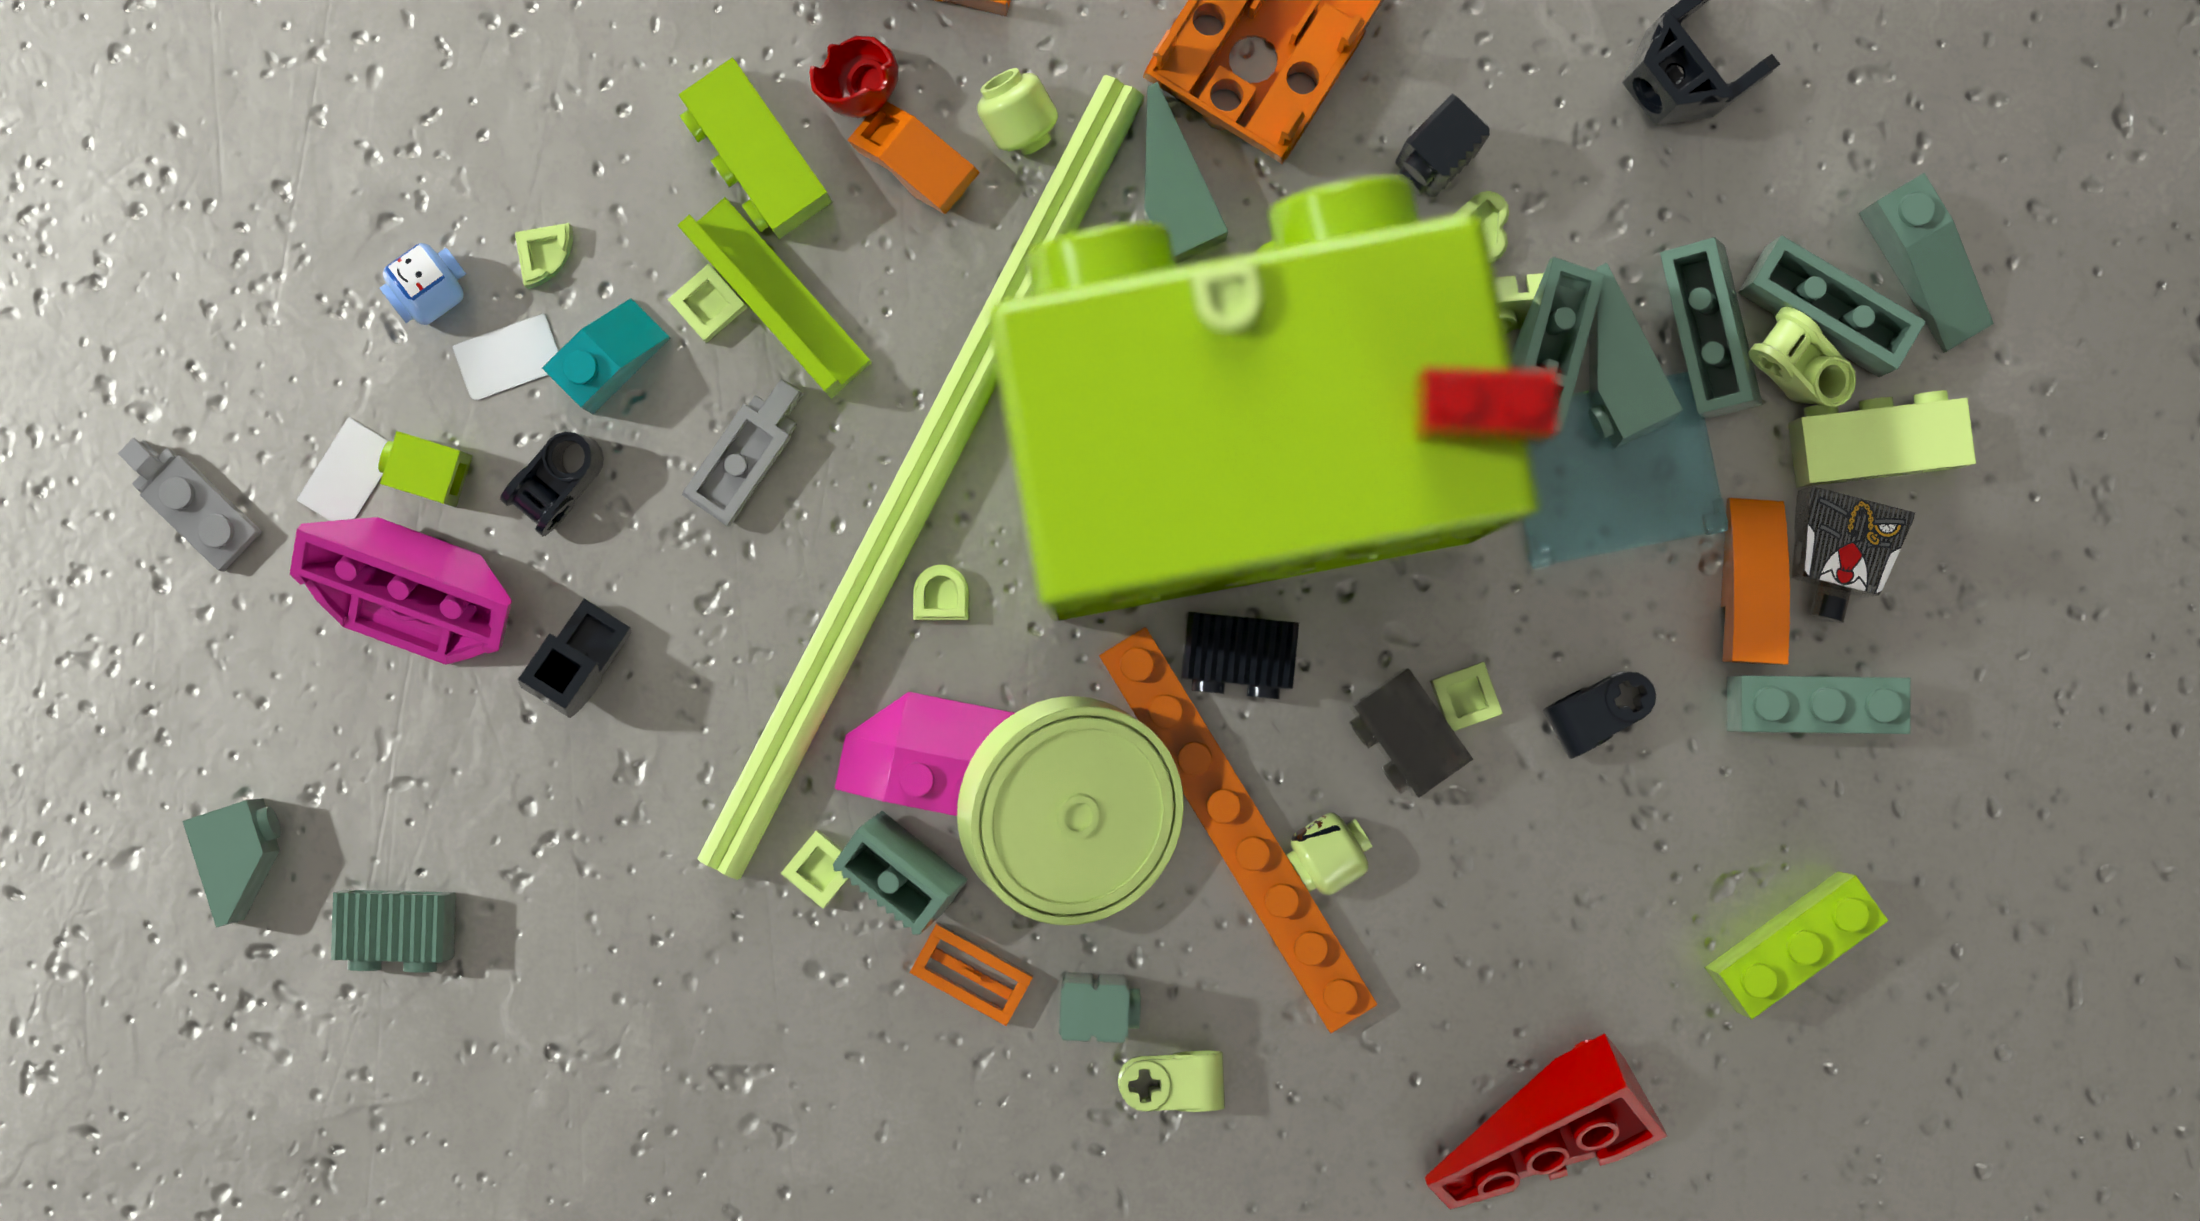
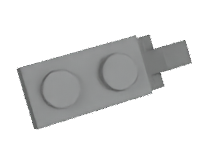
(744, 454)
(190, 503)

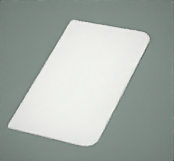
(506, 357)
(345, 473)

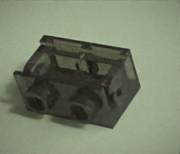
(1409, 734)

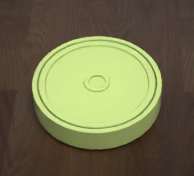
(1070, 810)

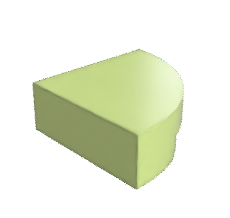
(543, 252)

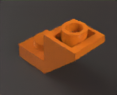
(914, 156)

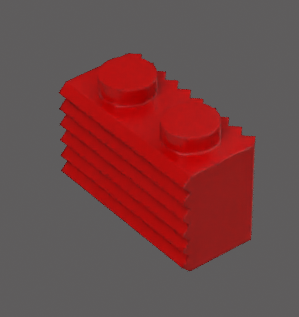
(1486, 404)

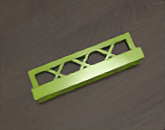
(776, 296)

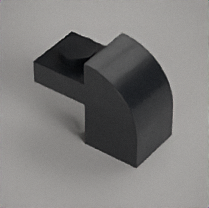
(571, 665)

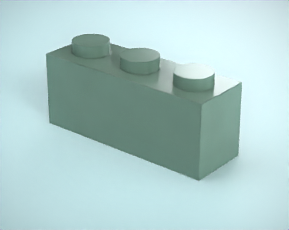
(1849, 313)
(1711, 328)
(1818, 704)

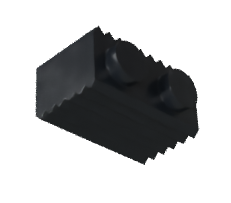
(1441, 147)
(1240, 653)

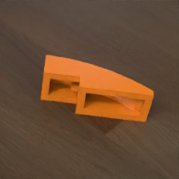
(1756, 583)

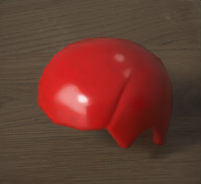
(856, 76)

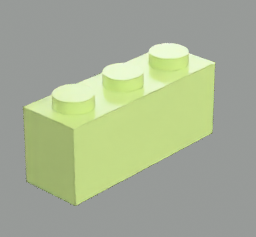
(1881, 439)

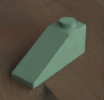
(1175, 185)
(1929, 260)
(1559, 327)
(1625, 377)

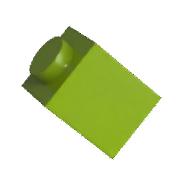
(424, 468)

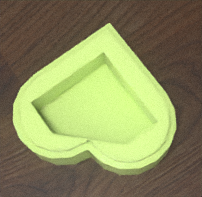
(1494, 213)

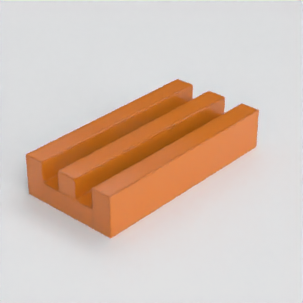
(957, 991)

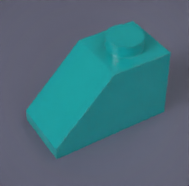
(606, 355)

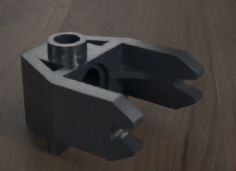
(1681, 96)

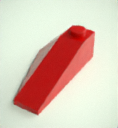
(1567, 1114)

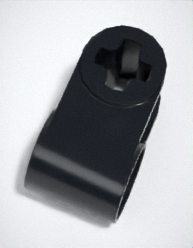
(551, 482)
(1592, 716)

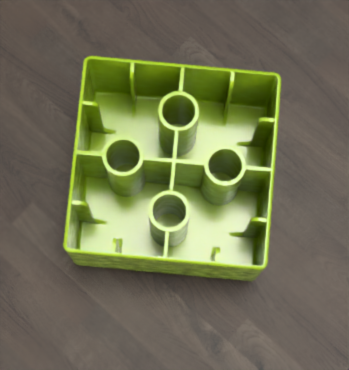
(1260, 454)

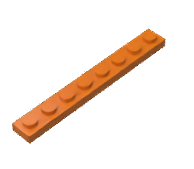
(1240, 832)

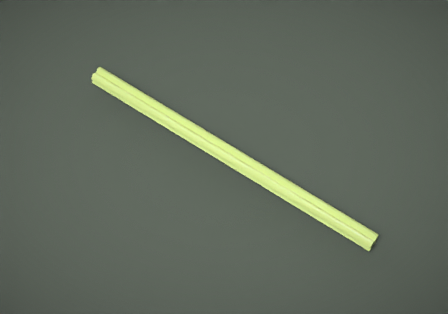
(911, 496)

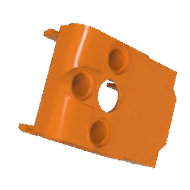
(1306, 37)

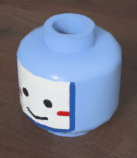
(423, 283)

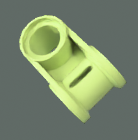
(1804, 361)
(1185, 1081)

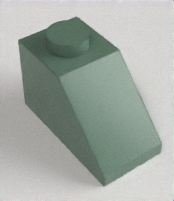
(234, 855)

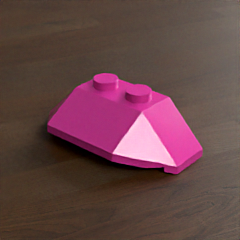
(402, 587)
(915, 751)

